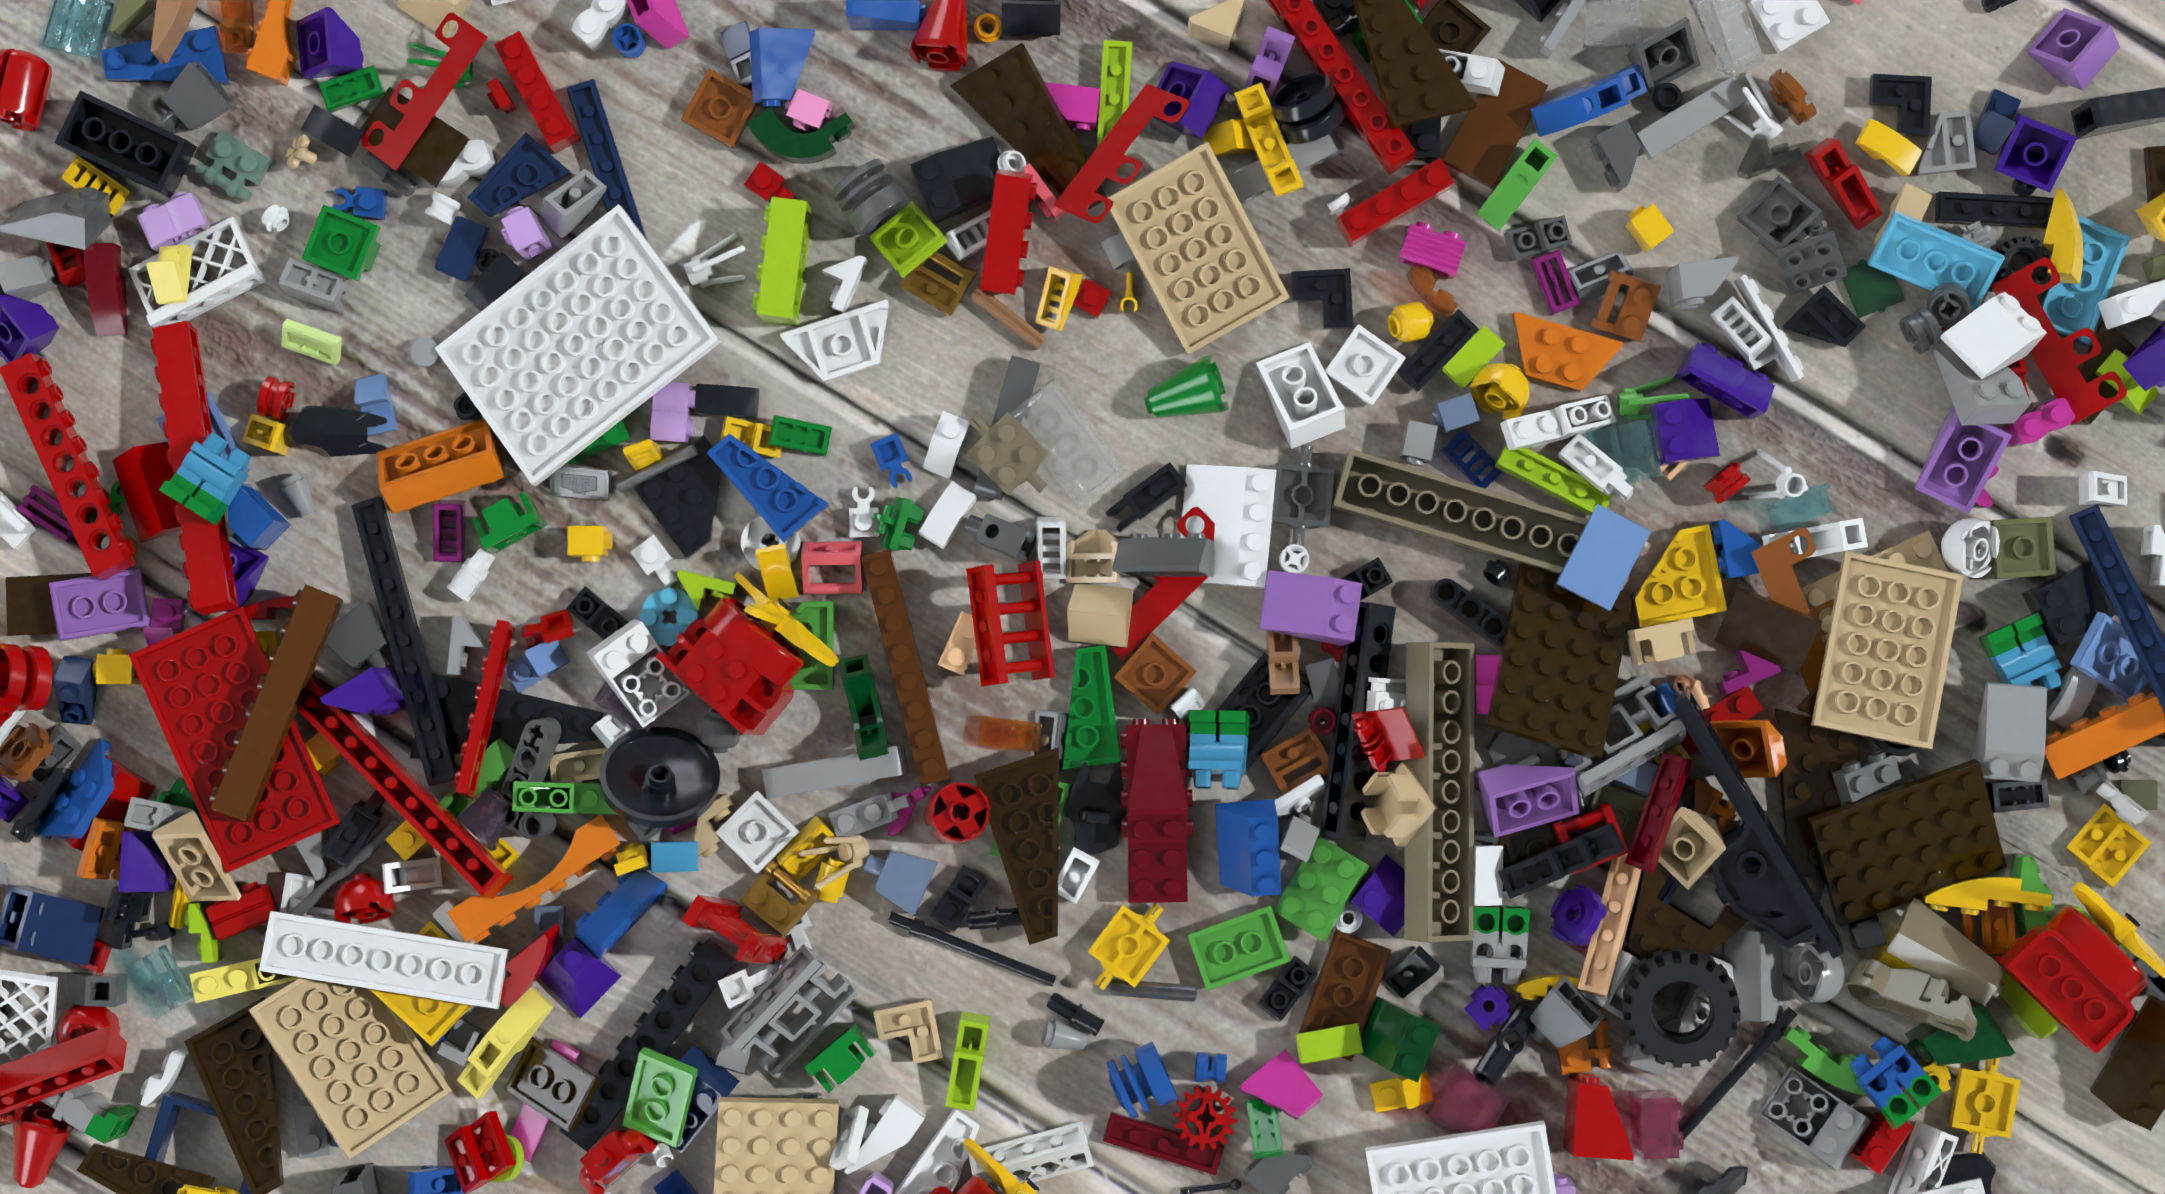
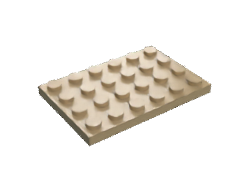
(1197, 248)
(1887, 650)
(350, 1059)

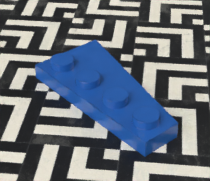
(138, 64)
(772, 493)

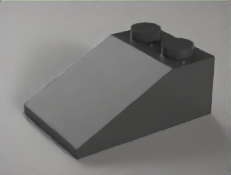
(63, 218)

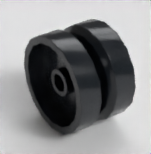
(1307, 108)

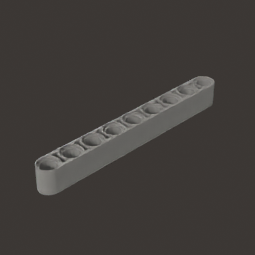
(1247, 184)

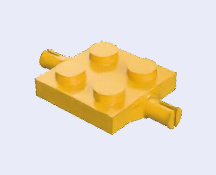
(1129, 946)
(1984, 1103)

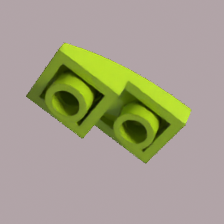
(1473, 357)
(198, 922)
(1329, 1043)

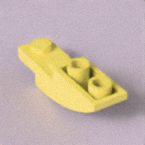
(233, 980)
(504, 1040)

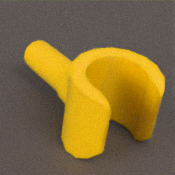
(1129, 293)

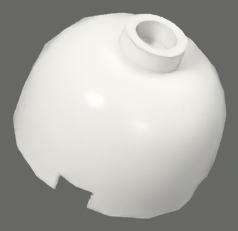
(1969, 547)

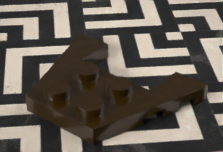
(1661, 926)

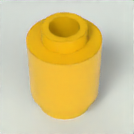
(835, 889)

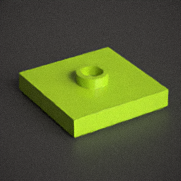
(907, 239)

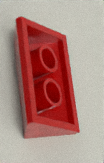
(141, 475)
(126, 785)

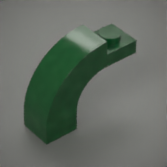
(797, 146)
(864, 706)

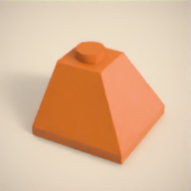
(1753, 746)

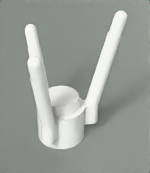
(1767, 123)
(701, 268)
(1787, 482)

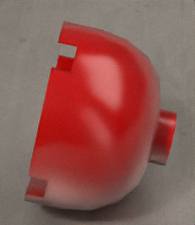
(363, 900)
(83, 1020)

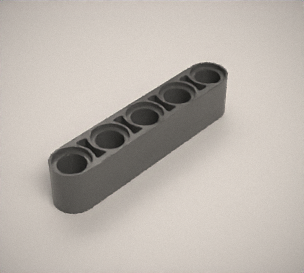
(1015, 390)

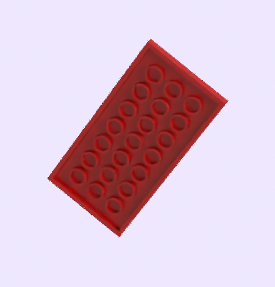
(200, 697)

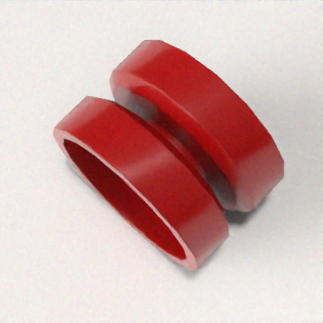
(25, 675)

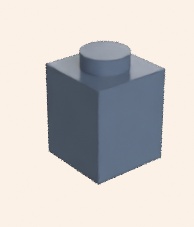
(1455, 413)

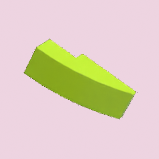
(968, 1061)

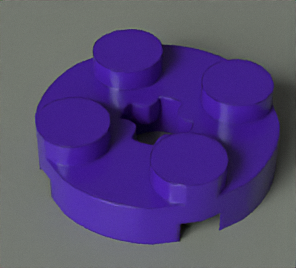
(1577, 929)

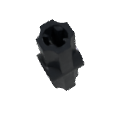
(1497, 1057)

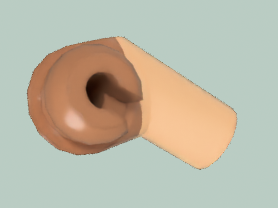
(1695, 687)

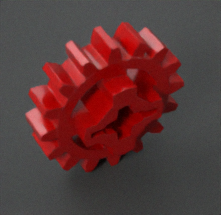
(1217, 1119)

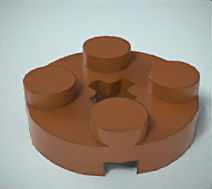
(1788, 91)
(24, 751)

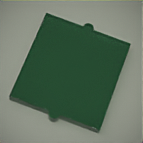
(1871, 289)

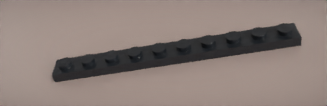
(405, 641)

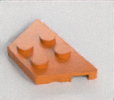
(1560, 352)

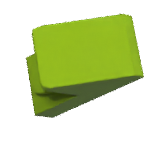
(698, 585)

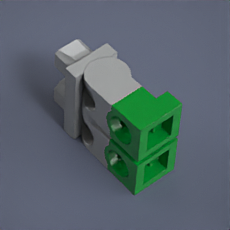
(1499, 946)
(92, 1113)

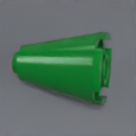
(1189, 391)

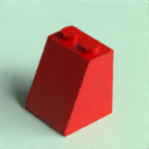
(1593, 1120)

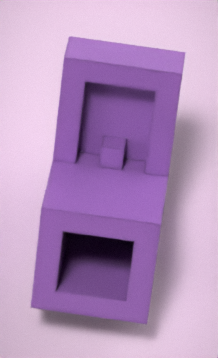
(1270, 60)

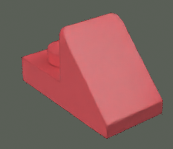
(1045, 196)

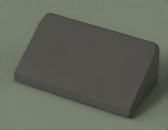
(1591, 278)
(1052, 732)
(64, 750)

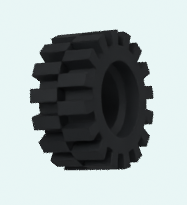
(2026, 247)

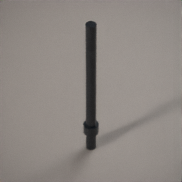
(918, 928)
(1772, 1033)

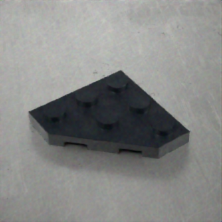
(685, 499)

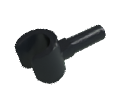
(162, 930)

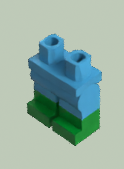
(207, 480)
(2022, 653)
(1215, 757)

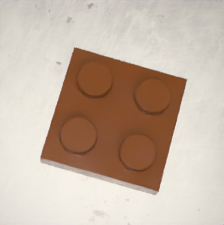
(720, 108)
(1155, 674)

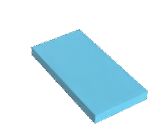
(1934, 257)
(2076, 305)

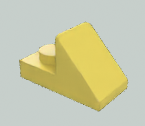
(171, 274)

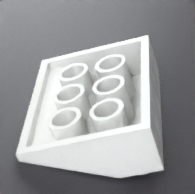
(1242, 510)

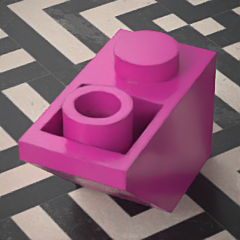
(660, 20)

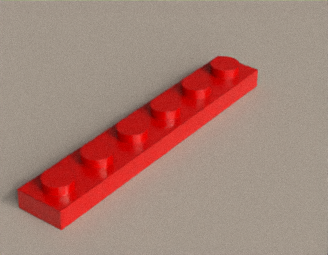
(486, 698)

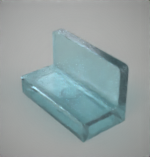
(1796, 510)

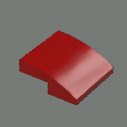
(479, 1152)

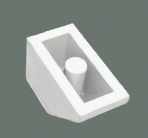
(946, 444)

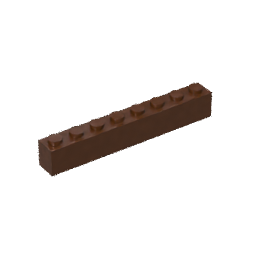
(906, 667)
(276, 704)

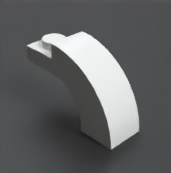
(1827, 538)

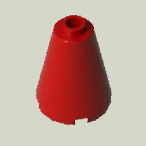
(942, 36)
(36, 1143)

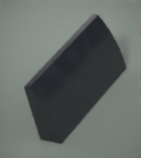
(1266, 711)

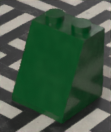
(1398, 1038)
(1946, 1048)

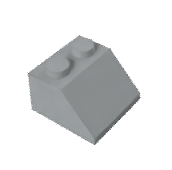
(1697, 280)

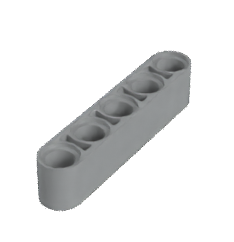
(833, 772)

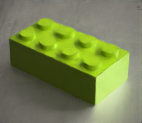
(784, 261)

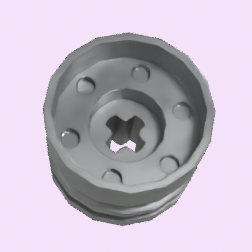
(866, 192)

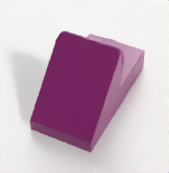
(166, 619)
(1753, 670)

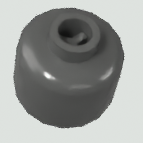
(718, 732)

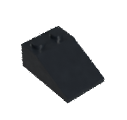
(958, 178)
(2068, 603)

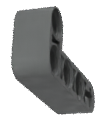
(541, 740)

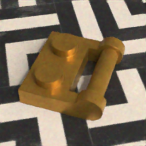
(936, 289)
(771, 905)

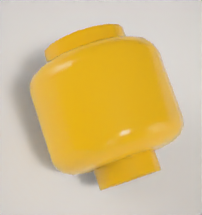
(1410, 321)

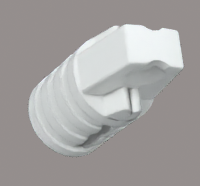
(471, 574)

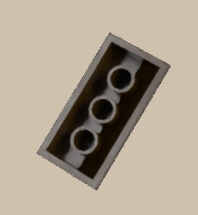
(2135, 1072)

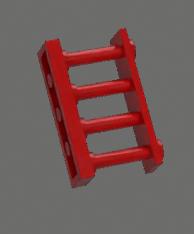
(988, 629)
(724, 918)

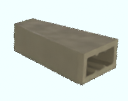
(1945, 953)

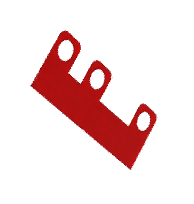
(426, 101)
(1111, 151)
(2056, 355)
(1164, 595)

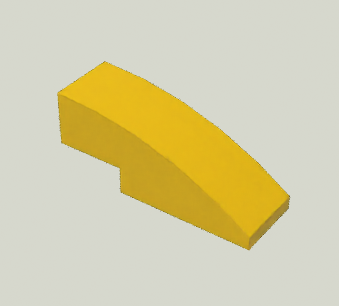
(2064, 239)

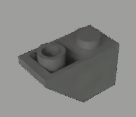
(1618, 152)
(96, 989)
(1274, 1173)

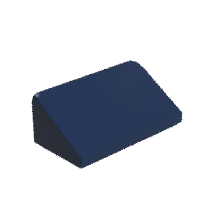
(461, 248)

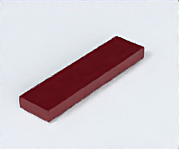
(1658, 812)
(1160, 1143)

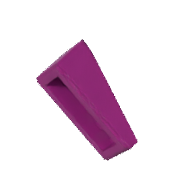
(438, 517)

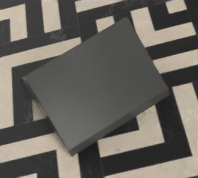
(1666, 54)

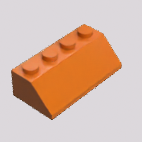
(439, 465)

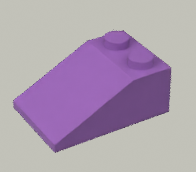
(1961, 461)
(1311, 607)
(1526, 796)

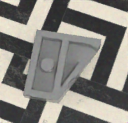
(1949, 145)

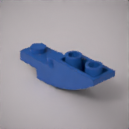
(1589, 101)

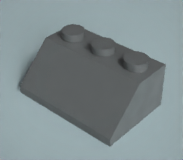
(1165, 555)

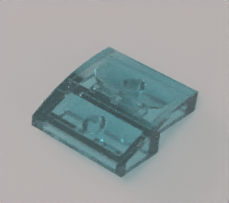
(78, 26)
(1631, 448)
(161, 981)

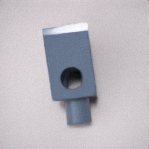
(902, 878)

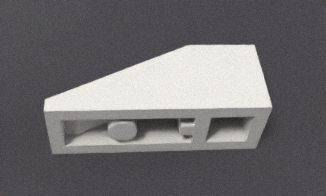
(2133, 305)

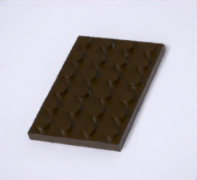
(1558, 665)
(1907, 842)

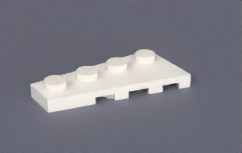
(942, 1158)

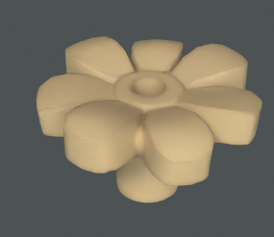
(300, 152)

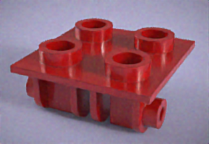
(1386, 736)

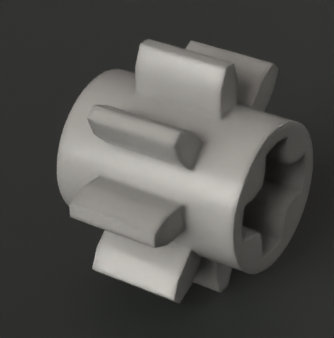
(1980, 235)

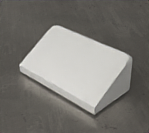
(1487, 882)

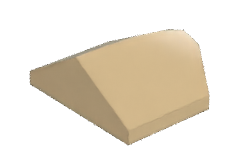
(1091, 558)

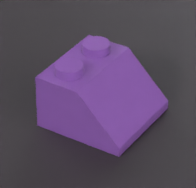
(2074, 48)

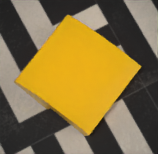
(2108, 846)

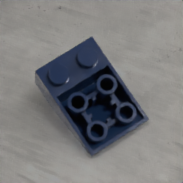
(49, 924)
(709, 1085)

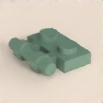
(237, 157)

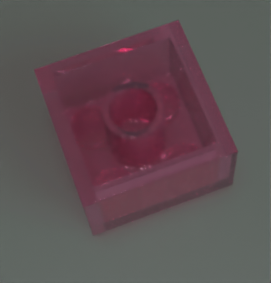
(1467, 1104)
(1655, 1124)

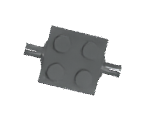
(1303, 495)

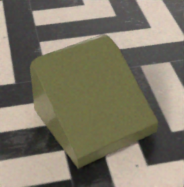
(2154, 268)
(2142, 792)

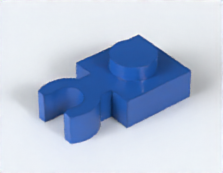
(365, 203)
(891, 455)

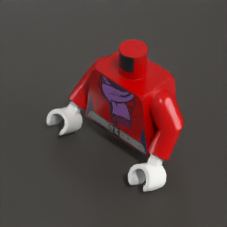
(616, 1156)

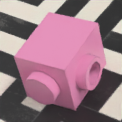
(807, 111)

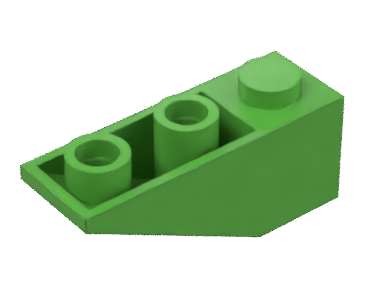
(1516, 184)

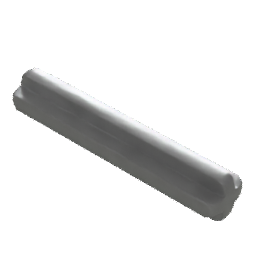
(1154, 990)

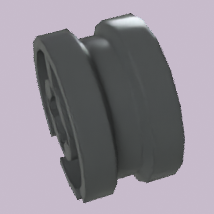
(1949, 293)
(1921, 330)

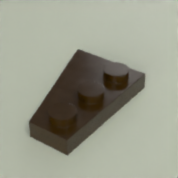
(2109, 341)

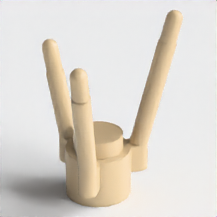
(851, 849)

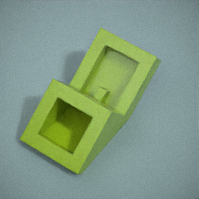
(2136, 397)

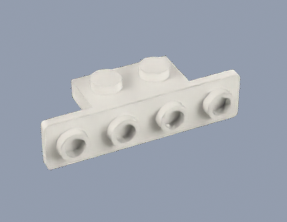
(1764, 316)

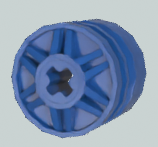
(1141, 1080)

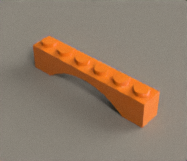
(273, 49)
(480, 913)

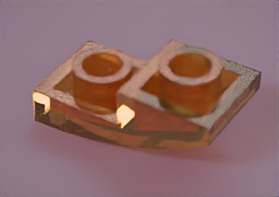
(237, 26)
(1423, 283)
(1009, 733)

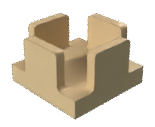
(1661, 642)
(1399, 804)

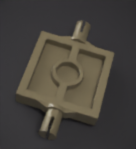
(1008, 453)

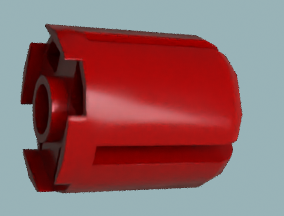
(23, 88)
(957, 830)

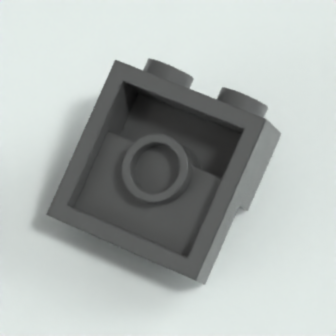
(1780, 215)
(1867, 777)

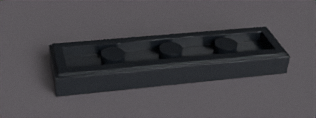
(1993, 209)

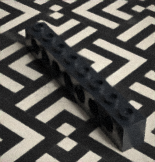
(1348, 764)
(718, 964)

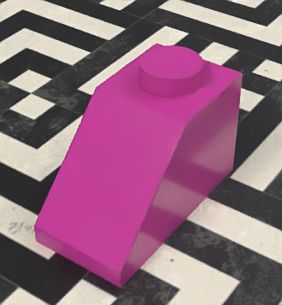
(1077, 104)

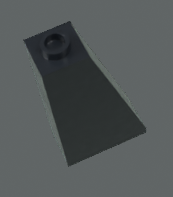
(2119, 112)

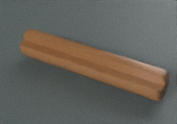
(1008, 318)

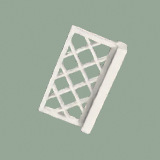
(211, 293)
(25, 982)

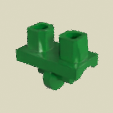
(893, 523)

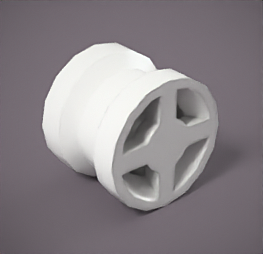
(442, 208)
(1298, 556)

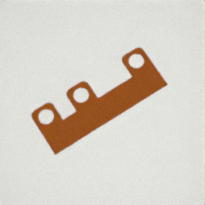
(1780, 581)

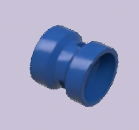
(624, 37)
(1217, 1067)

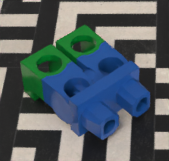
(1894, 1082)

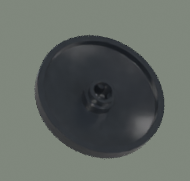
(659, 777)

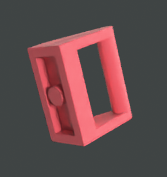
(832, 554)

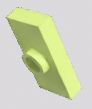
(311, 342)

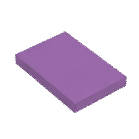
(100, 606)

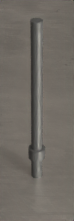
(340, 874)

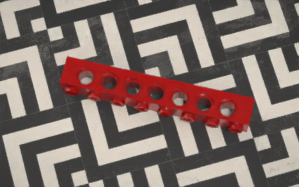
(1350, 86)
(19, 379)

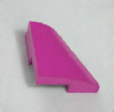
(1283, 1086)

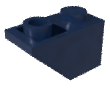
(75, 690)

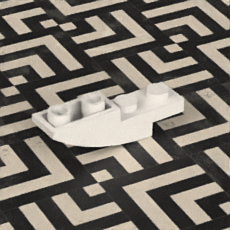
(1558, 423)

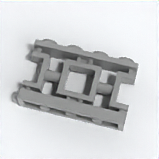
(1633, 750)
(776, 998)

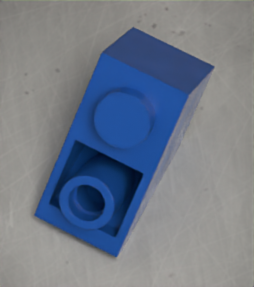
(1733, 550)

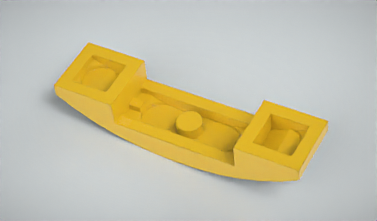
(1268, 140)

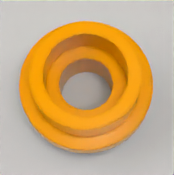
(984, 19)

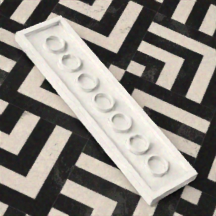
(384, 959)

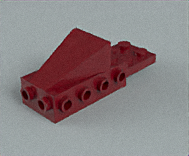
(1156, 810)

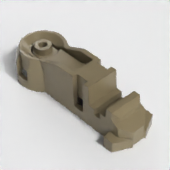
(1910, 995)

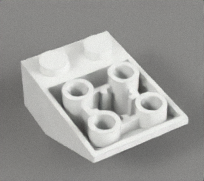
(635, 673)

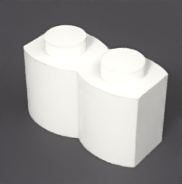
(596, 24)
(473, 161)

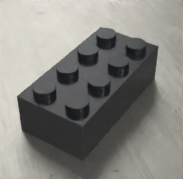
(125, 144)

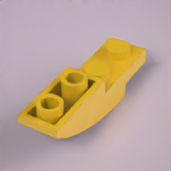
(1973, 895)

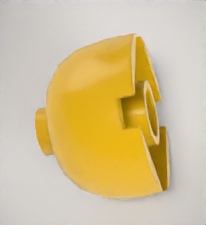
(1502, 389)

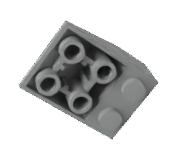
(1814, 1118)

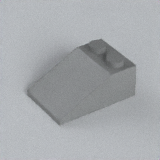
(1983, 401)
(2012, 732)

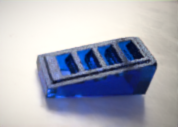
(1456, 459)

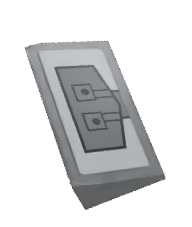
(581, 483)

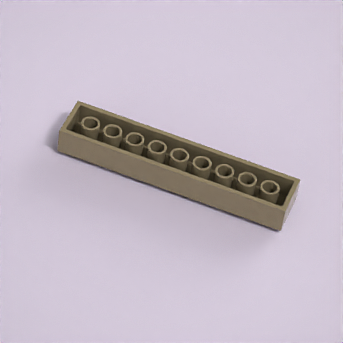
(1456, 512)
(1442, 850)

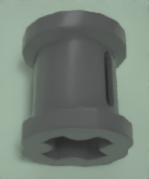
(2086, 778)

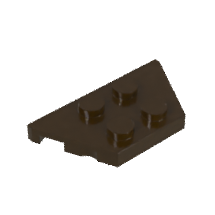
(1529, 842)

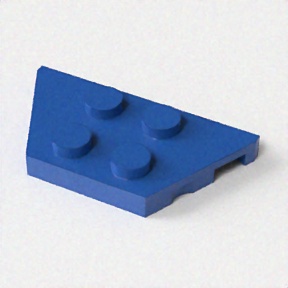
(83, 796)

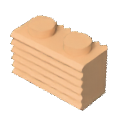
(960, 646)

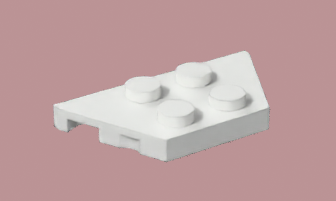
(842, 341)

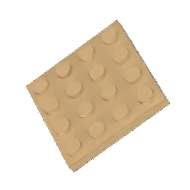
(775, 1145)

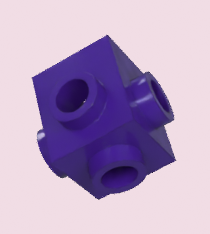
(1479, 1012)

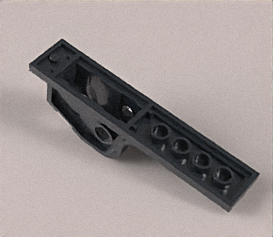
(1774, 878)

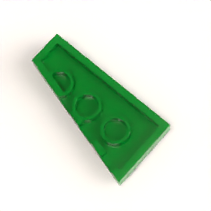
(1091, 719)

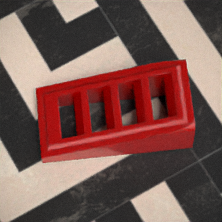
(71, 272)

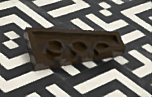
(137, 1174)

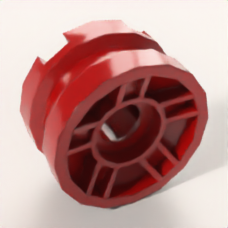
(275, 398)
(1727, 482)

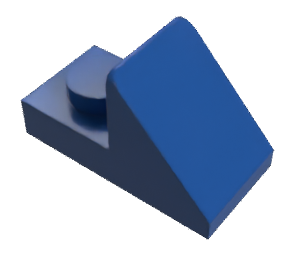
(434, 1180)

